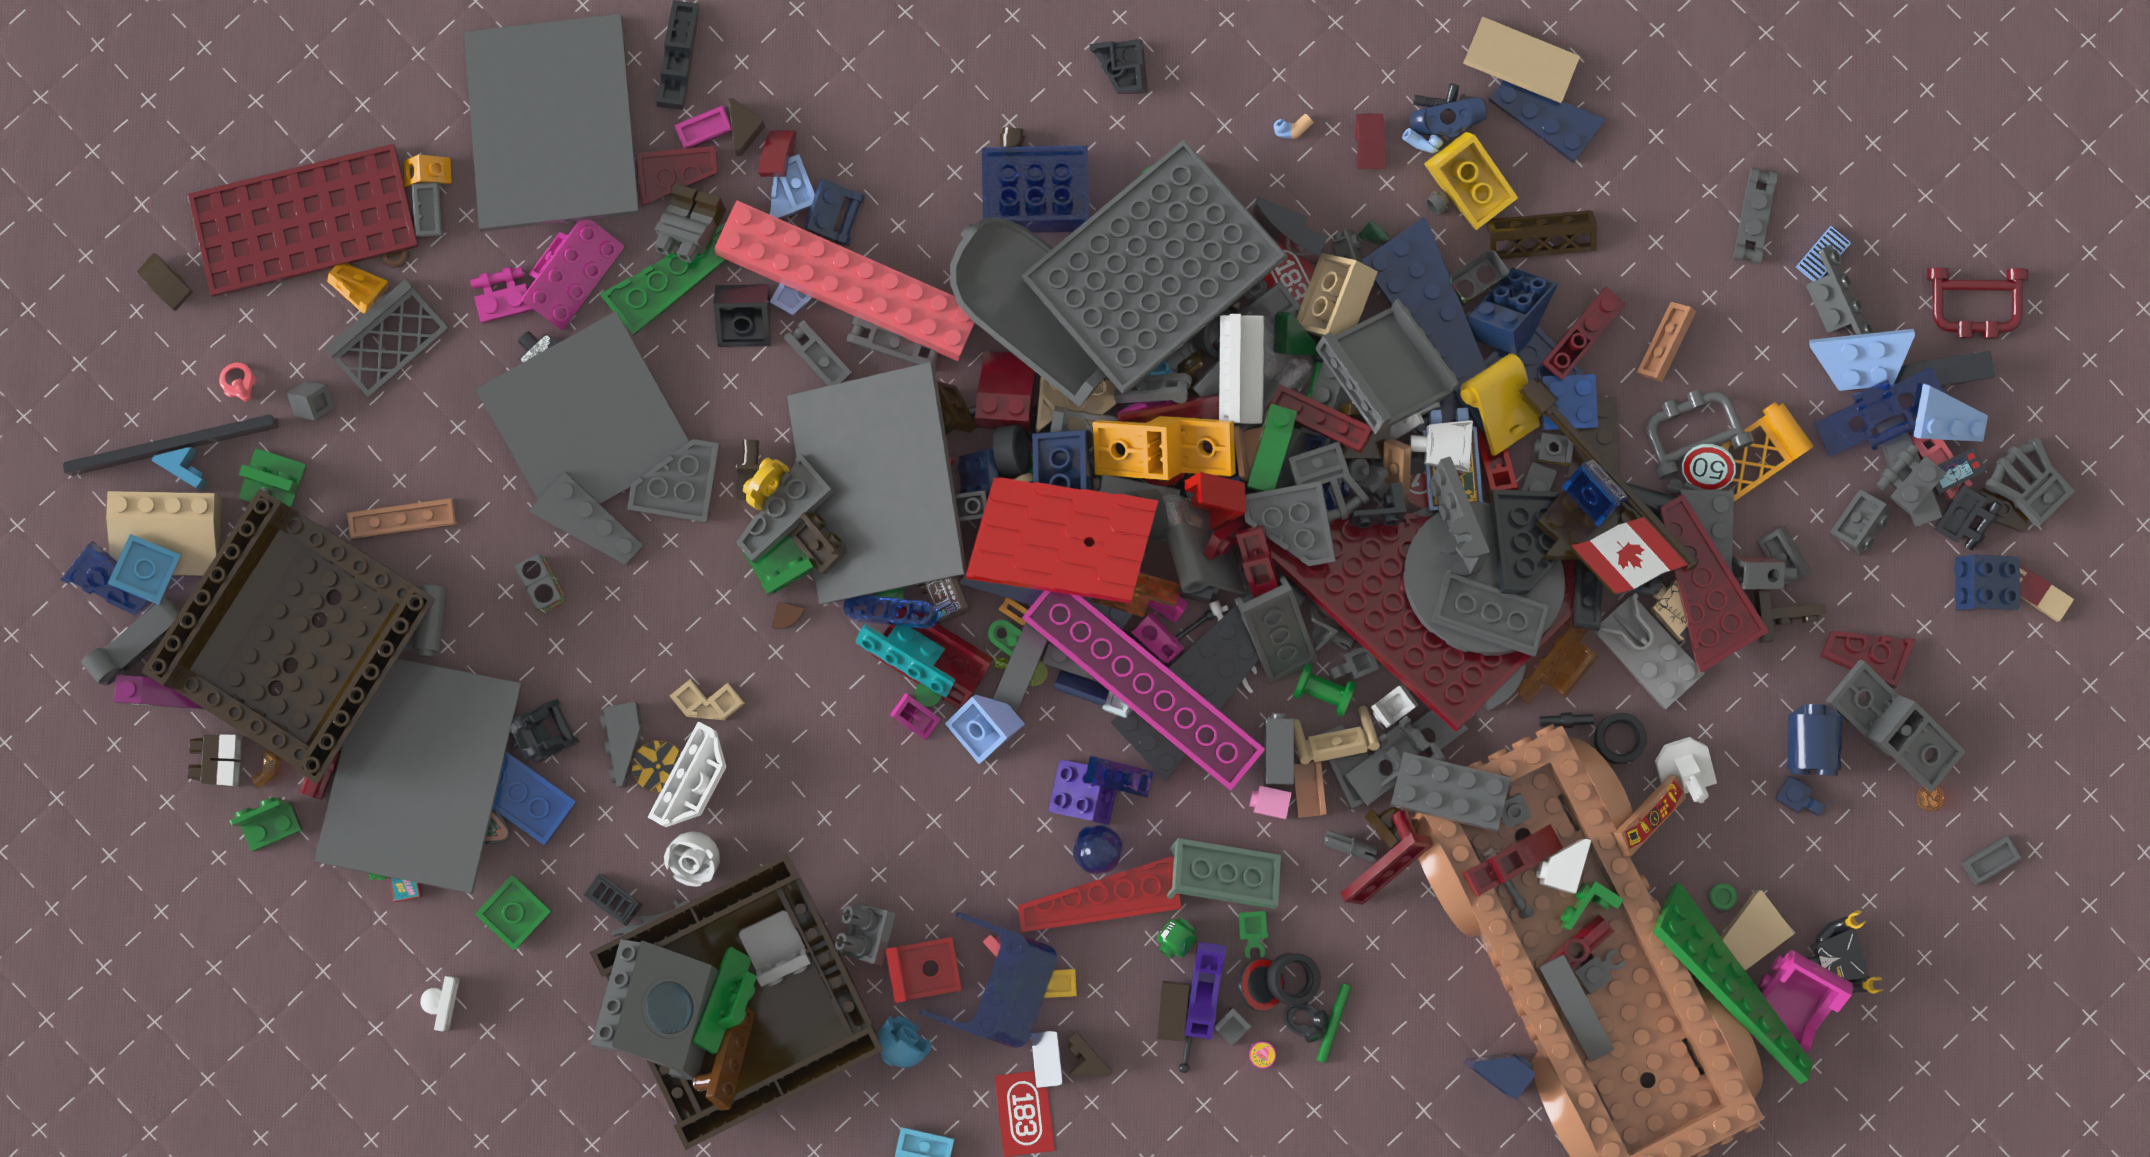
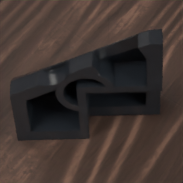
(1123, 64)

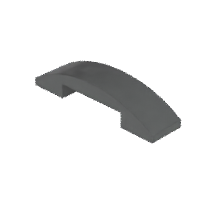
(1020, 667)

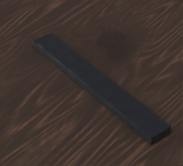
(170, 444)

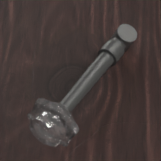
(1525, 911)

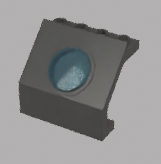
(655, 1007)

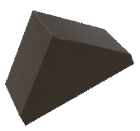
(745, 126)

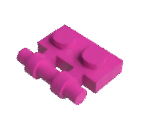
(500, 303)

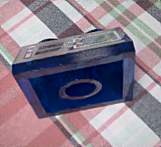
(1595, 492)

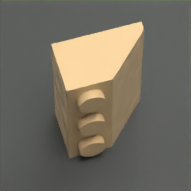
(1335, 295)

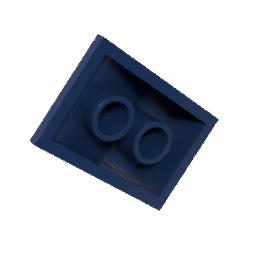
(1062, 459)

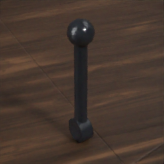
(1208, 615)
(1184, 1067)

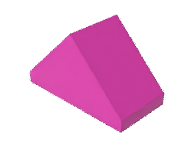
(915, 716)

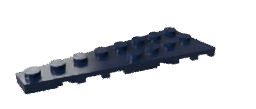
(1416, 274)

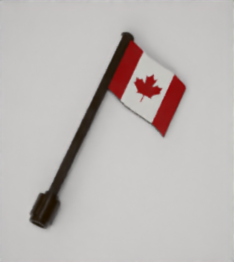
(1630, 551)

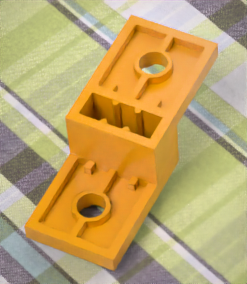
(1164, 447)

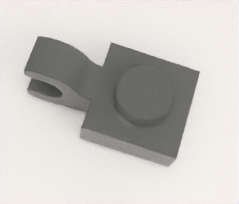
(1358, 663)

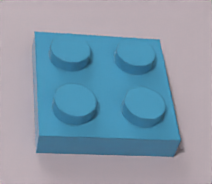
(144, 569)

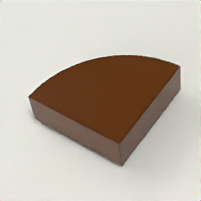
(786, 615)

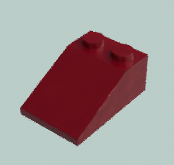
(1004, 391)

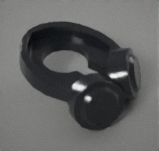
(1312, 1033)

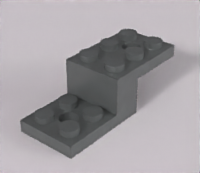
(1895, 726)

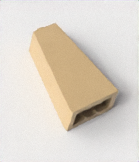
(1755, 930)

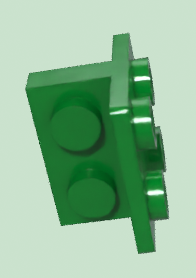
(274, 473)

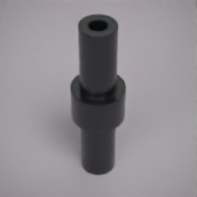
(1566, 720)

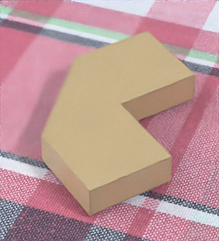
(696, 705)

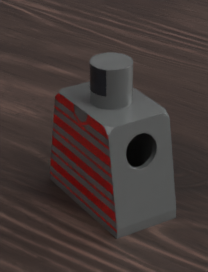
(1762, 572)

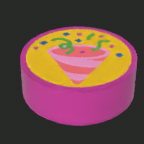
(1262, 1054)

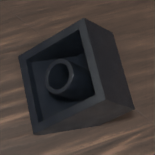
(742, 315)

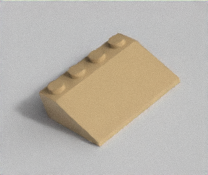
(172, 520)

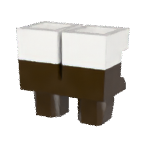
(213, 748)

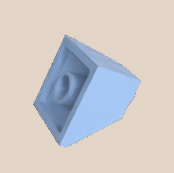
(984, 726)

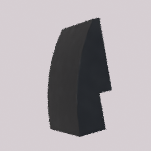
(1289, 230)

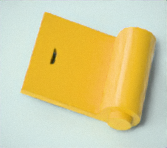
(1500, 402)

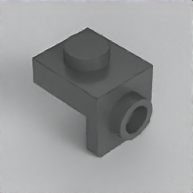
(1515, 811)

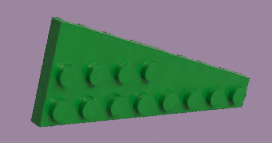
(1705, 954)

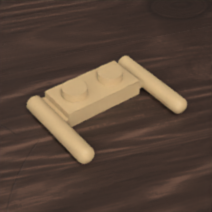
(1337, 743)

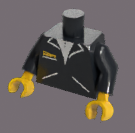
(1841, 952)

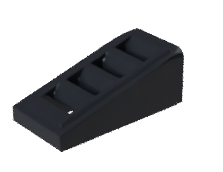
(628, 913)

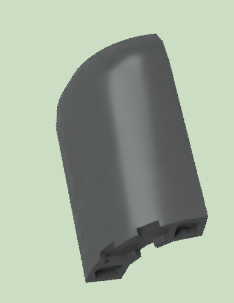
(994, 296)

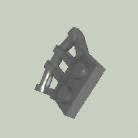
(1328, 465)
(2043, 494)

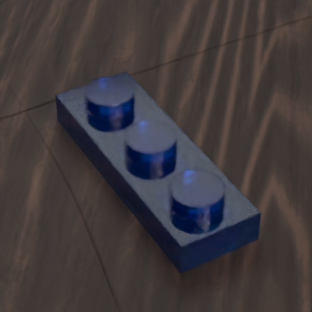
(1118, 776)

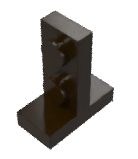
(1783, 615)

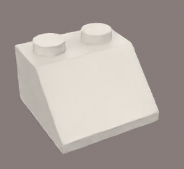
(1564, 868)

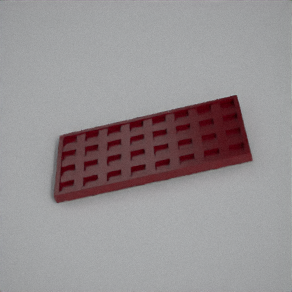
(303, 220)

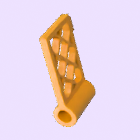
(1784, 435)

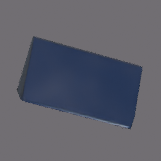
(1081, 687)

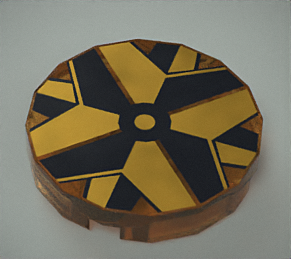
(654, 764)

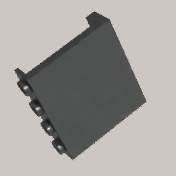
(1387, 367)

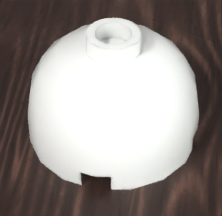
(692, 858)

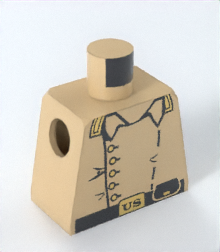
(1669, 611)

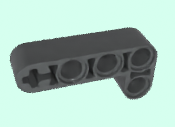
(131, 644)

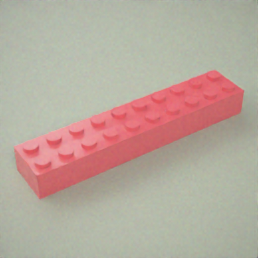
(844, 280)

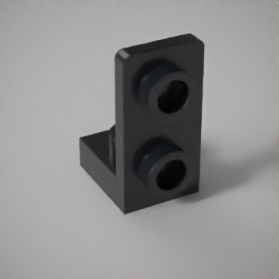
(1389, 516)

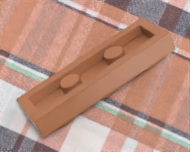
(1666, 341)

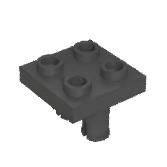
(866, 934)

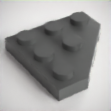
(678, 484)
(1294, 520)

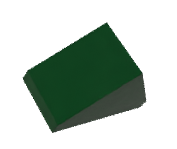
(1291, 336)

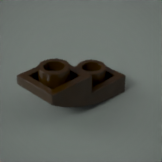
(164, 281)
(1173, 1011)

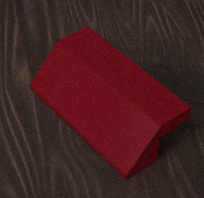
(959, 660)

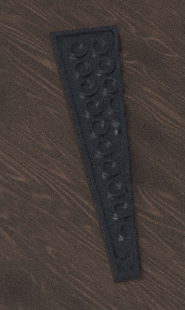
(1209, 667)

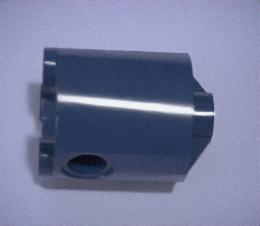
(1814, 740)

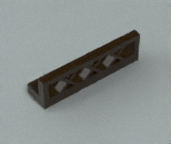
(1520, 228)

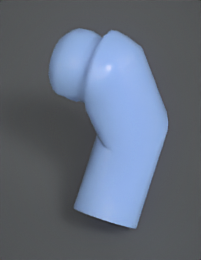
(1421, 143)

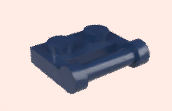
(826, 209)

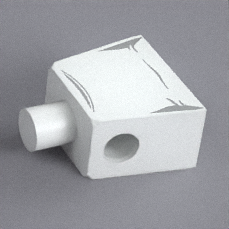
(1445, 441)

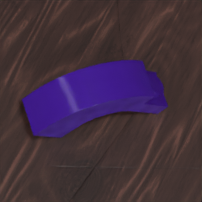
(1204, 990)

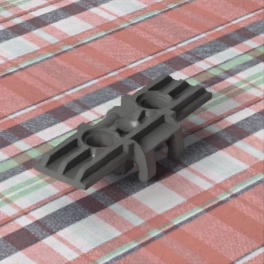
(1402, 738)

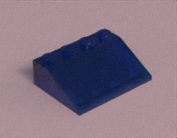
(1037, 186)

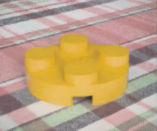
(764, 482)

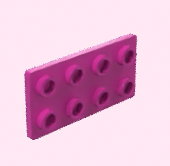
(570, 271)

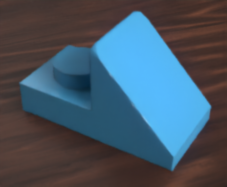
(177, 462)

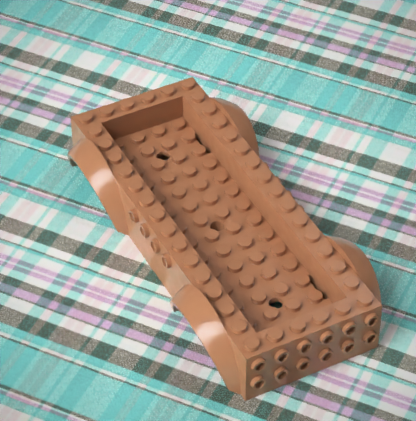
(1641, 1009)

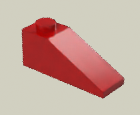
(1496, 469)

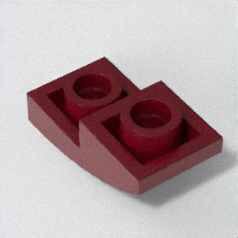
(1371, 141)
(776, 153)

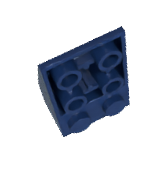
(1512, 311)

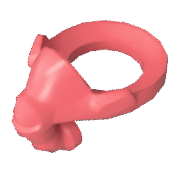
(239, 388)

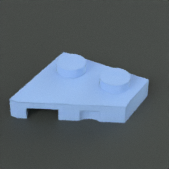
(792, 192)

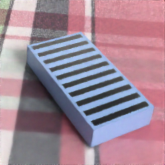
(1812, 264)

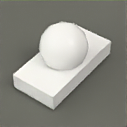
(441, 1002)

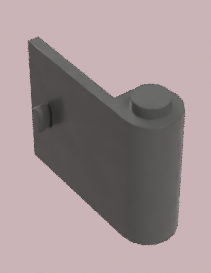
(428, 634)

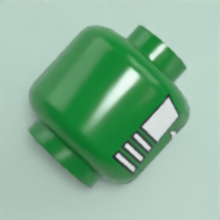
(1176, 938)

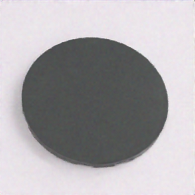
(1427, 568)

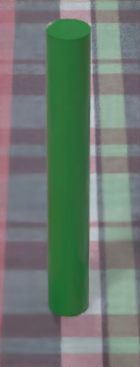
(1334, 1022)

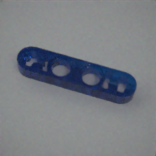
(891, 608)

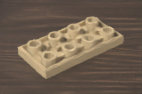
(1521, 59)

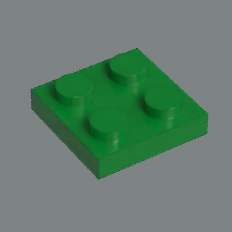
(513, 912)

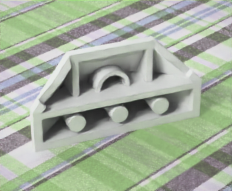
(691, 779)

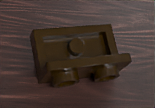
(817, 542)

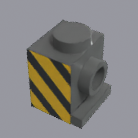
(1544, 455)

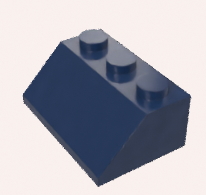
(1504, 1072)

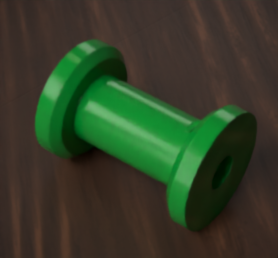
(1324, 689)

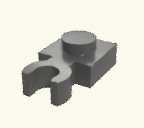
(1596, 973)

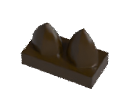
(1384, 825)

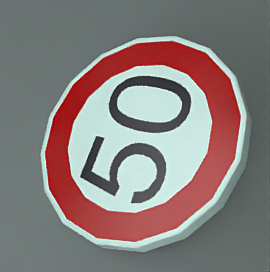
(1709, 467)

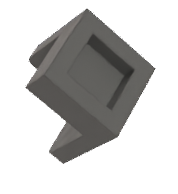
(310, 400)
(1232, 1026)

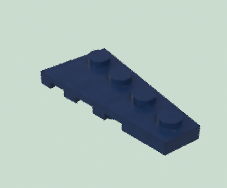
(1556, 123)

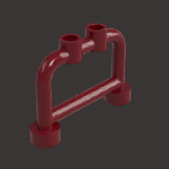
(1965, 329)

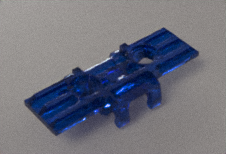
(1874, 406)

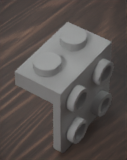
(775, 948)

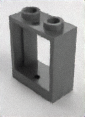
(1279, 750)

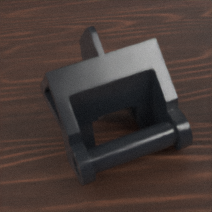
(533, 737)

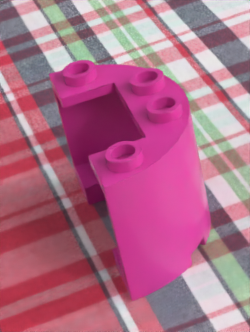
(1803, 994)

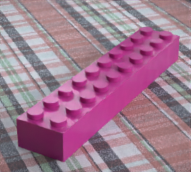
(1145, 685)

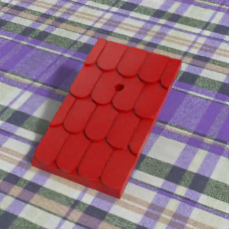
(1062, 539)

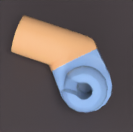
(1292, 130)

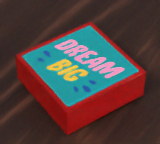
(404, 890)

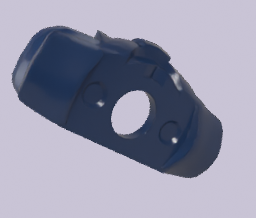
(1467, 111)

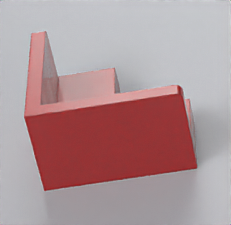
(1219, 496)

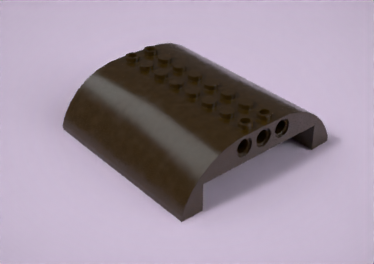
(800, 1027)

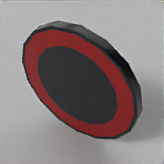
(1254, 987)

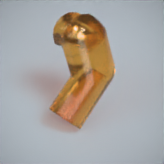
(270, 769)

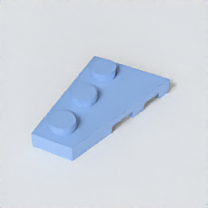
(1948, 418)

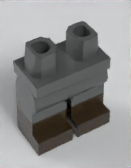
(689, 222)

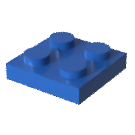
(1576, 400)

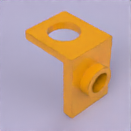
(427, 169)

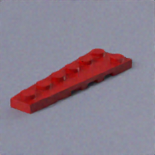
(1116, 896)

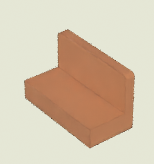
(1245, 446)
(1309, 790)

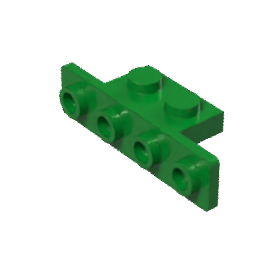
(726, 1001)

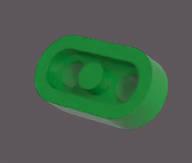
(1009, 642)

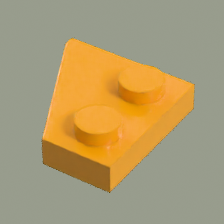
(357, 285)

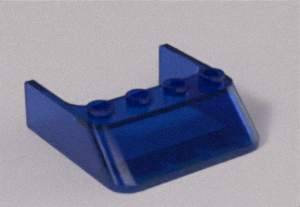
(1012, 991)

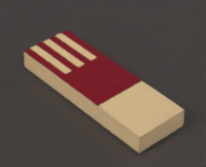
(2043, 595)

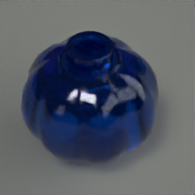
(1097, 849)

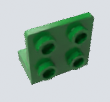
(781, 566)
(268, 823)
(1601, 897)

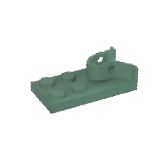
(1225, 873)

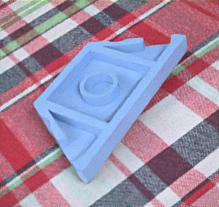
(1863, 358)

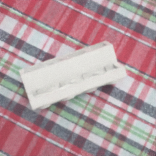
(1241, 369)

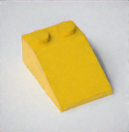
(1471, 180)

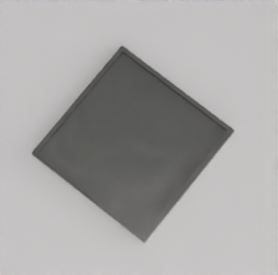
(584, 413)

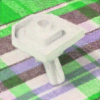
(1691, 764)

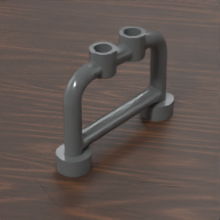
(1696, 400)

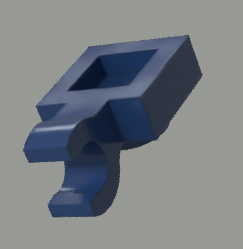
(1796, 795)

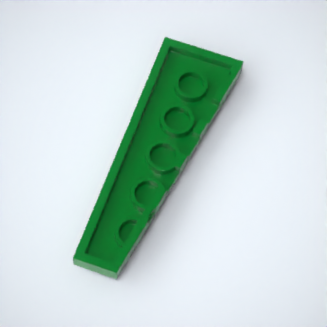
(660, 285)

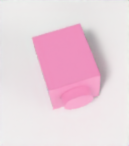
(1270, 802)

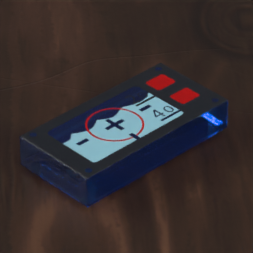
(1960, 470)

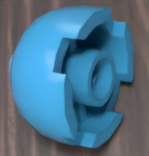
(901, 1043)

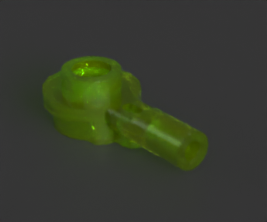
(1038, 677)

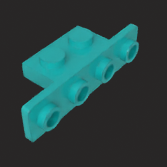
(909, 653)

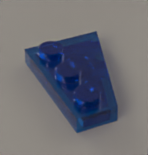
(93, 572)

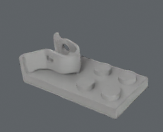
(1648, 652)

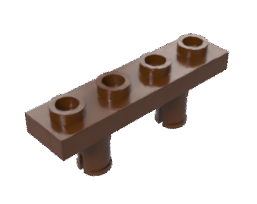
(727, 1065)

